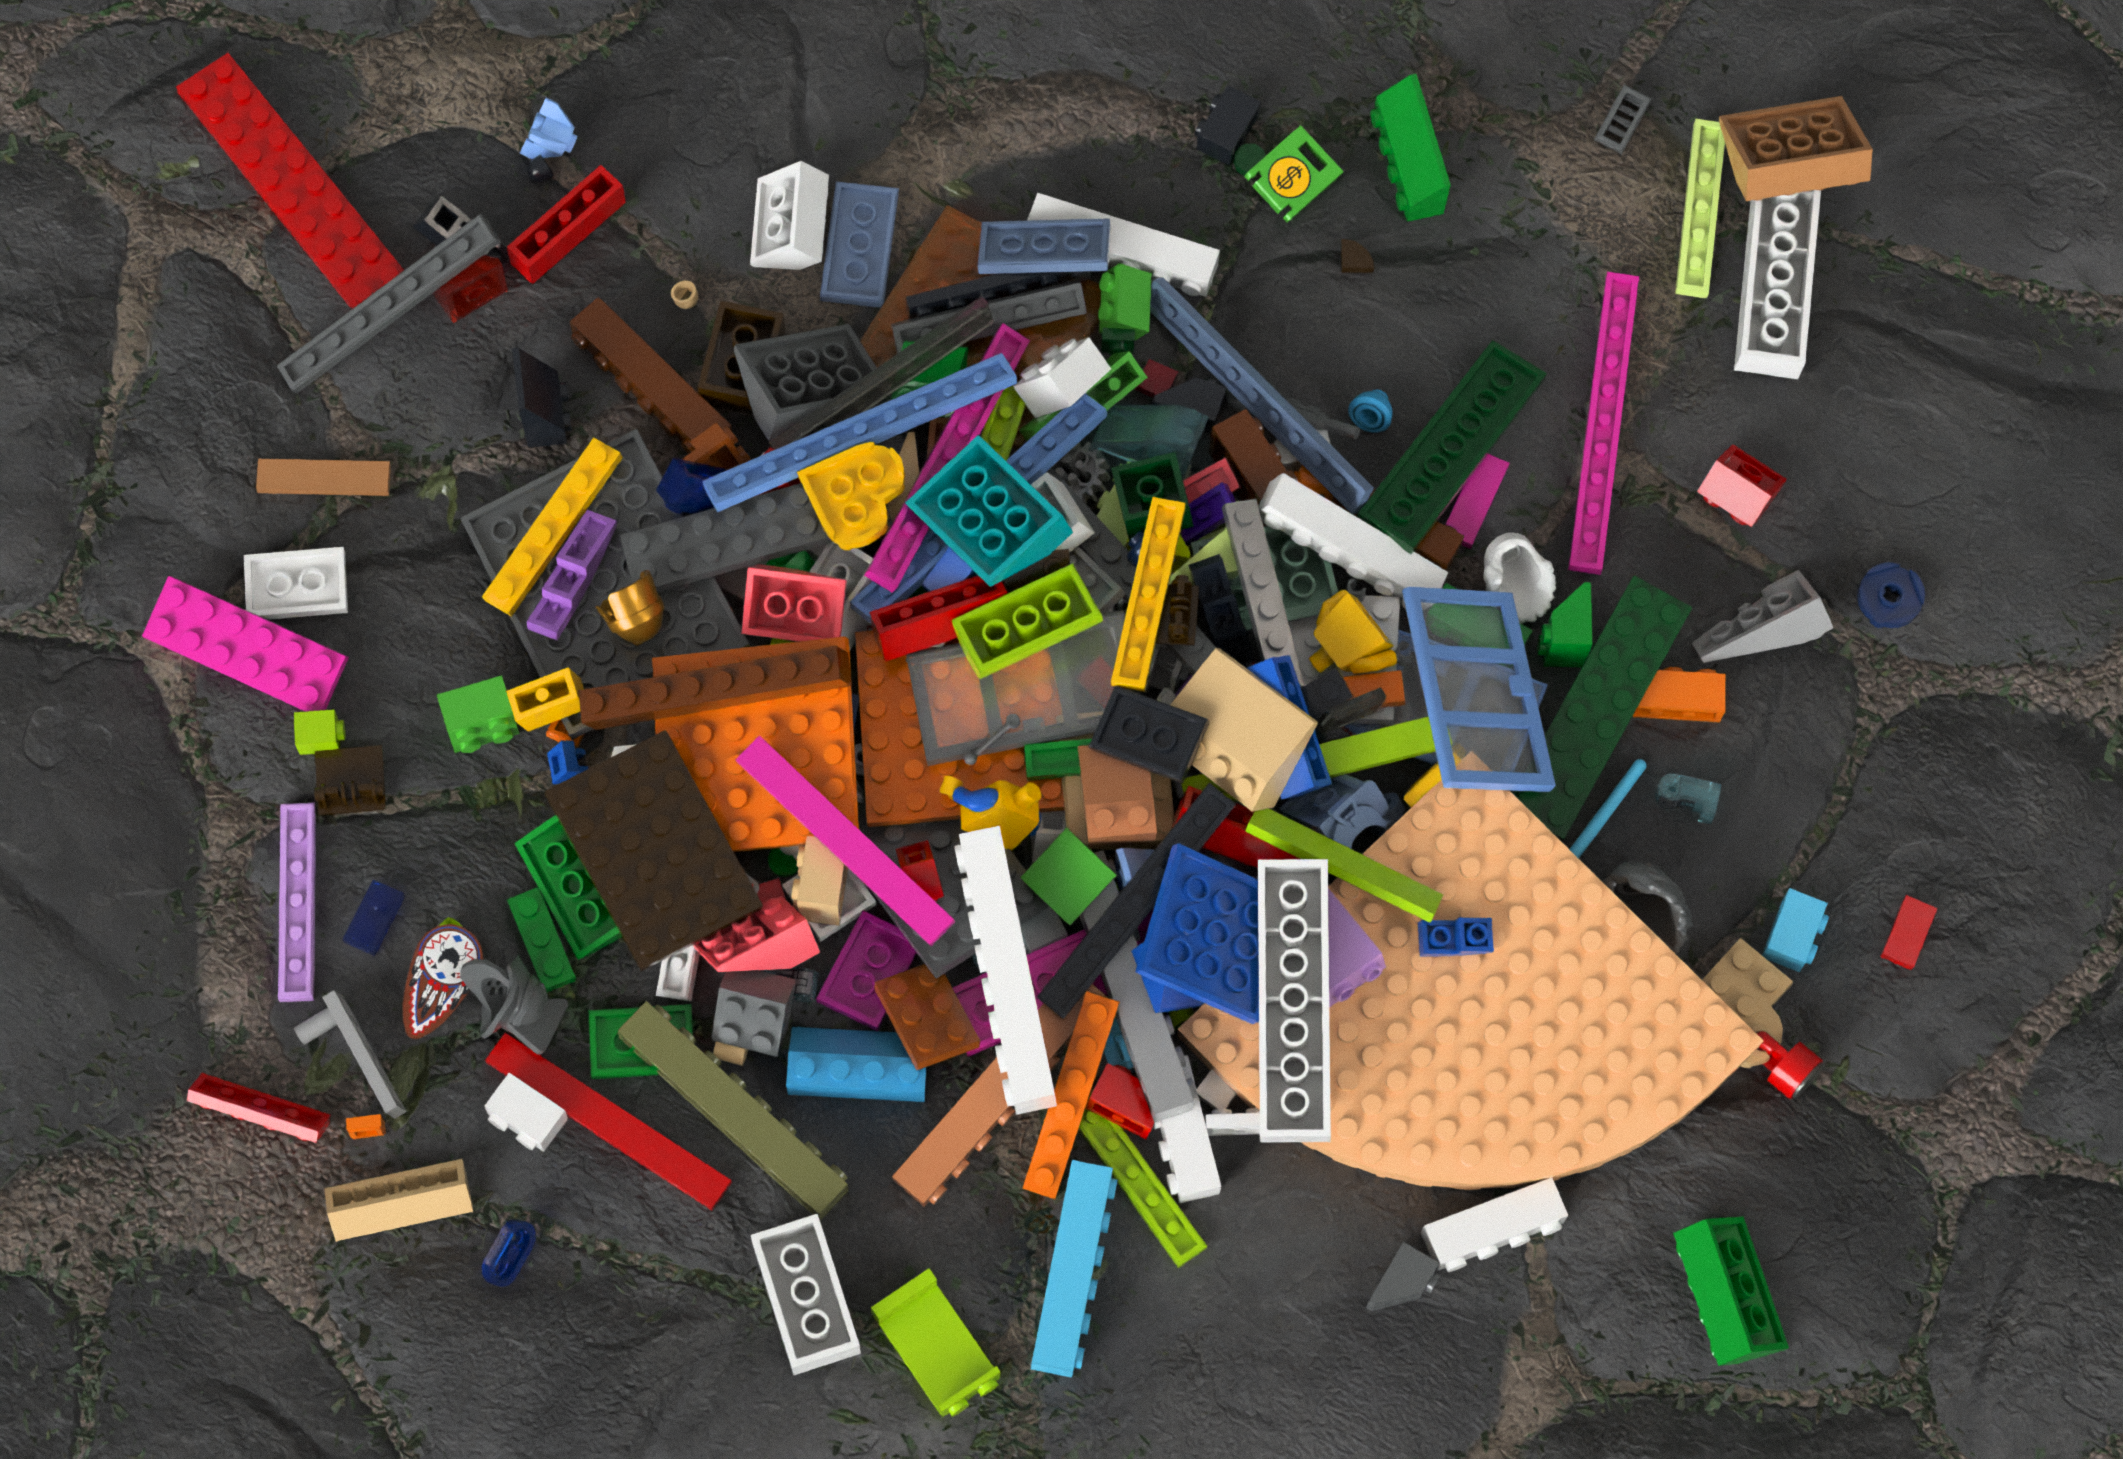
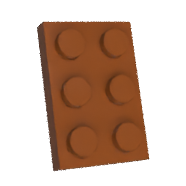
(926, 1016)

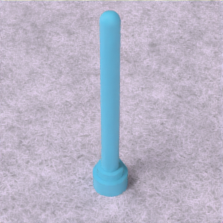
(1608, 807)

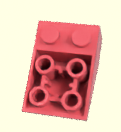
(762, 941)

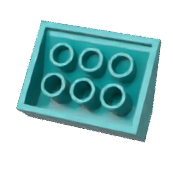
(989, 513)

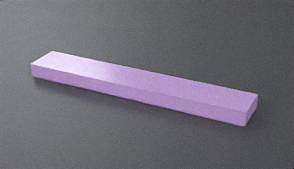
(297, 902)

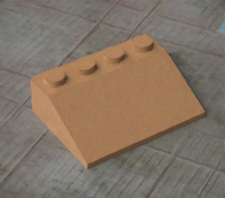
(1796, 148)

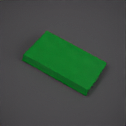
(612, 1056)

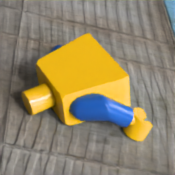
(997, 805)

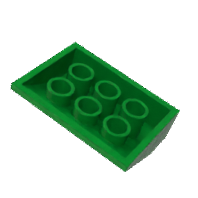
(567, 888)

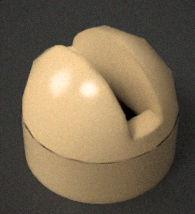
(681, 292)

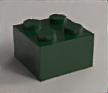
(1146, 479)

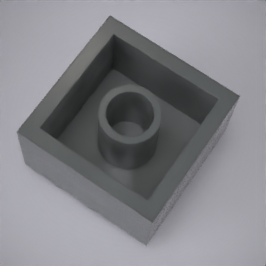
(753, 1010)

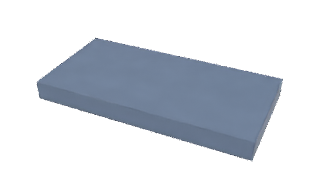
(859, 244)
(1044, 246)

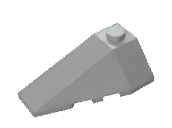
(1783, 617)

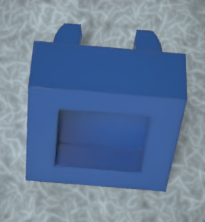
(564, 761)

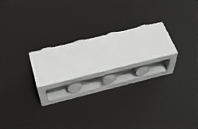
(1189, 1152)
(1495, 1224)

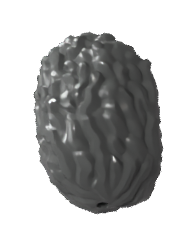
(1653, 900)

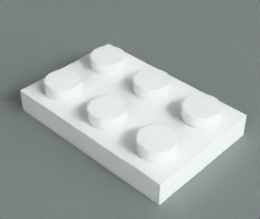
(296, 583)

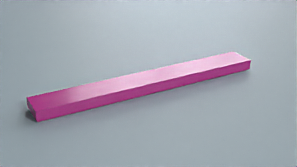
(845, 841)

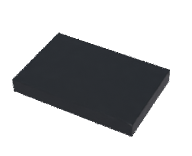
(1149, 734)

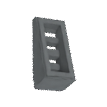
(1633, 97)

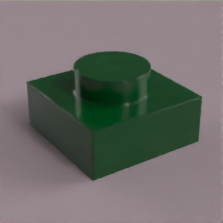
(1117, 340)

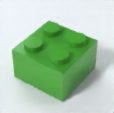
(478, 715)

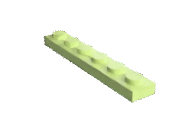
(1700, 209)

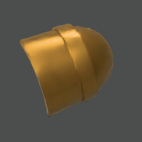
(634, 611)

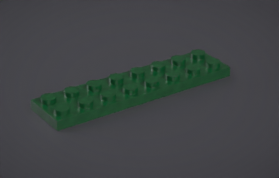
(1452, 446)
(1605, 699)

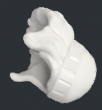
(1519, 569)

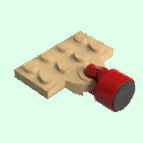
(1750, 989)

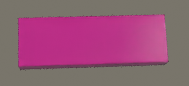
(1477, 498)

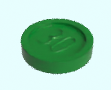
(782, 864)

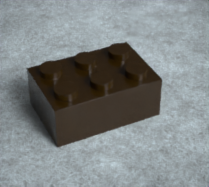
(720, 376)

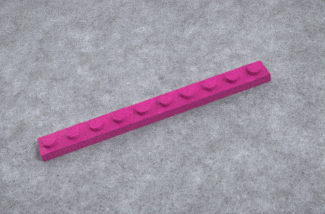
(1603, 423)
(962, 427)

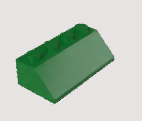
(1411, 150)
(1730, 1290)

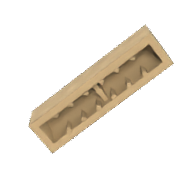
(398, 1200)

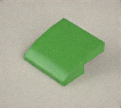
(1068, 876)

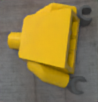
(1352, 636)

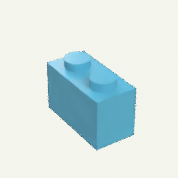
(1795, 930)

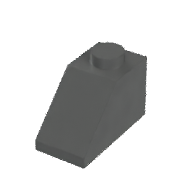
(1405, 1279)

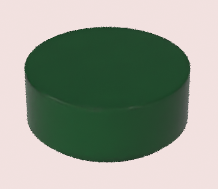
(1247, 157)

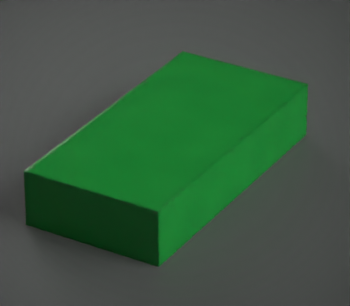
(1053, 759)

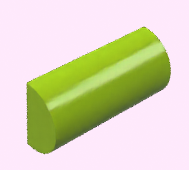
(1026, 621)

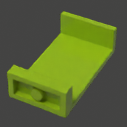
(935, 1344)

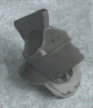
(514, 1002)

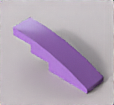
(572, 575)

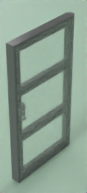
(1052, 692)

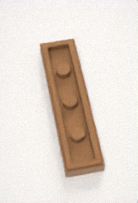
(323, 477)

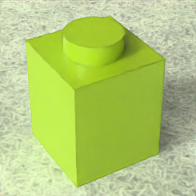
(318, 731)

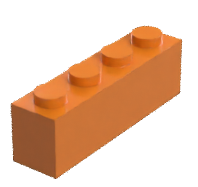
(1684, 696)

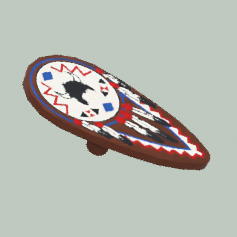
(434, 978)

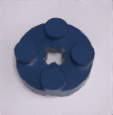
(1882, 611)

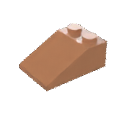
(1115, 800)

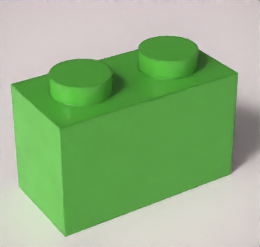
(1125, 299)

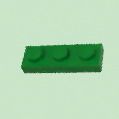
(541, 939)

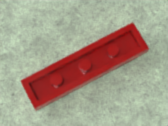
(258, 1108)

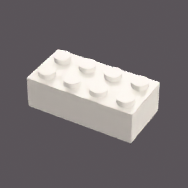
(805, 1294)

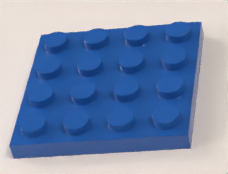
(1205, 934)

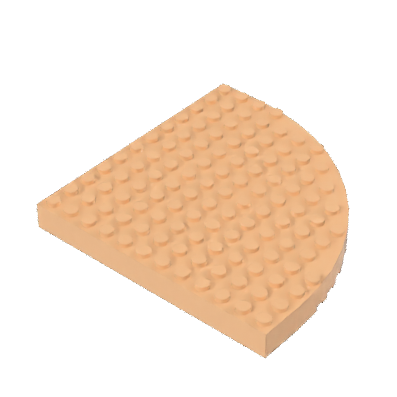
(1512, 1058)

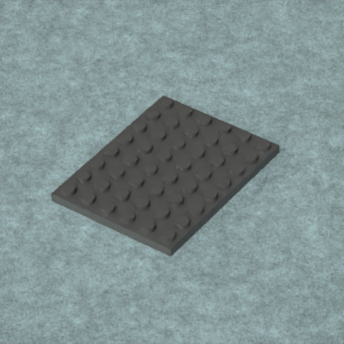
(693, 616)

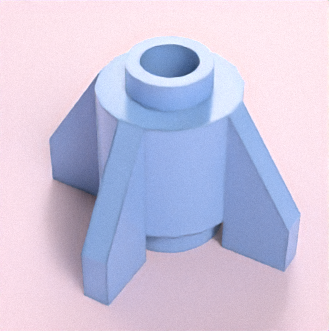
(550, 133)

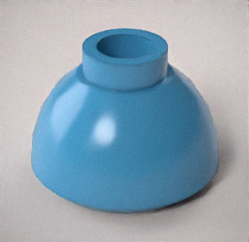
(1371, 411)

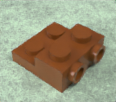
(717, 448)

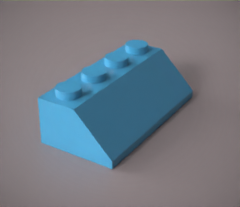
(852, 1065)

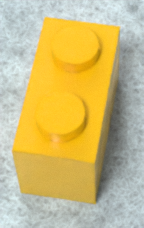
(546, 699)

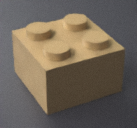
(821, 883)

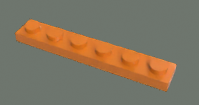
(1071, 1094)

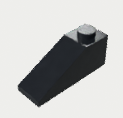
(444, 219)

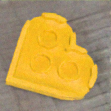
(853, 492)

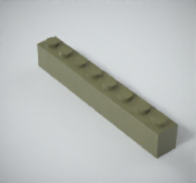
(733, 1110)

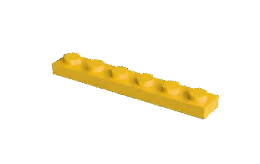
(552, 527)
(1148, 594)

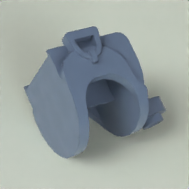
(1345, 809)

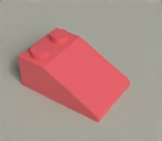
(792, 604)

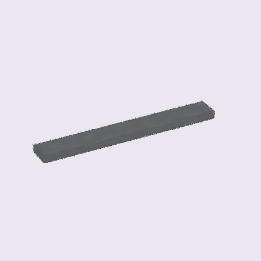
(388, 303)

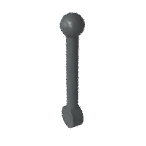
(1012, 721)

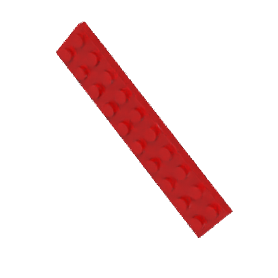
(289, 180)

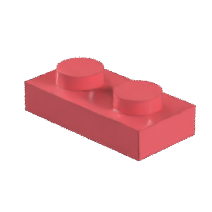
(1209, 478)

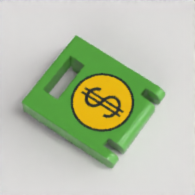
(1289, 175)

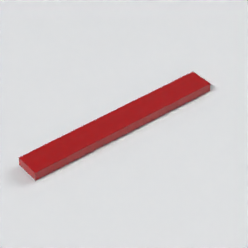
(611, 1122)

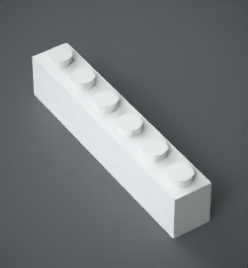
(1177, 260)
(1345, 539)

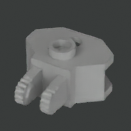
(1165, 670)

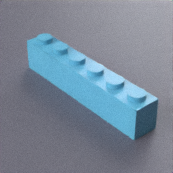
(1072, 1268)

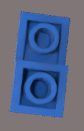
(1455, 937)

